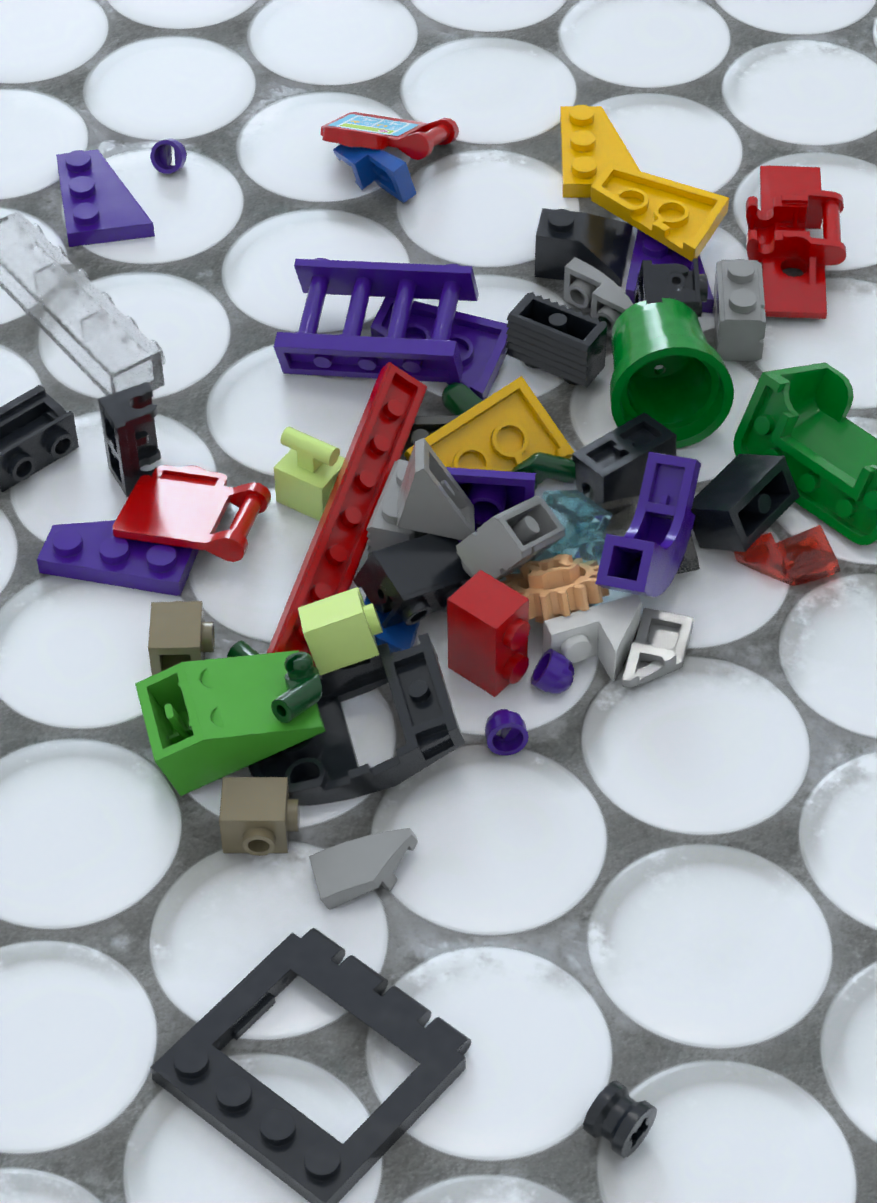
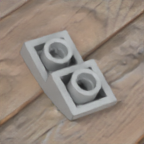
(594, 292)

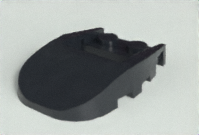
(326, 765)

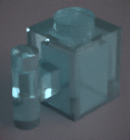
(582, 521)

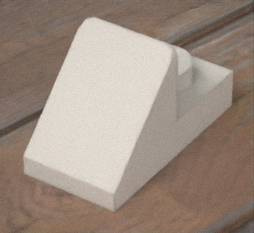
(600, 631)

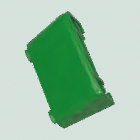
(831, 459)

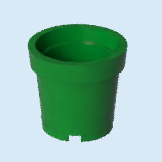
(692, 387)

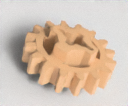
(557, 586)

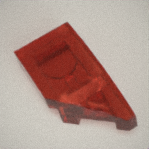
(794, 559)

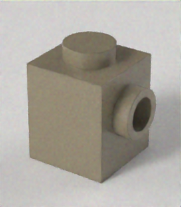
(178, 634)
(257, 815)

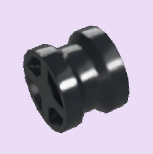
(619, 1119)

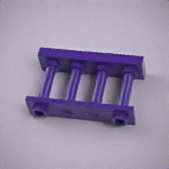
(365, 356)

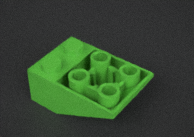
(219, 717)

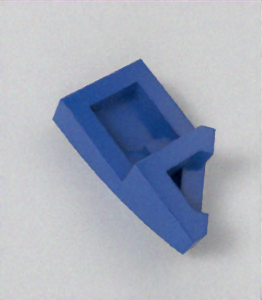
(378, 166)

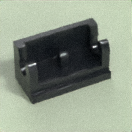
(129, 433)
(618, 460)

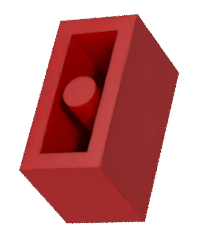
(488, 633)

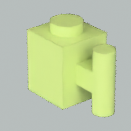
(306, 473)
(340, 630)

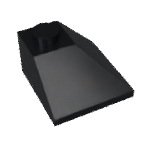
(581, 235)

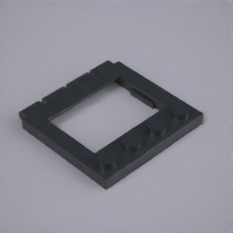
(267, 1124)

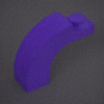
(659, 533)

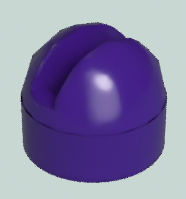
(162, 155)
(553, 673)
(512, 736)

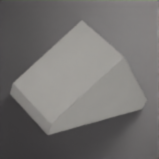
(431, 497)

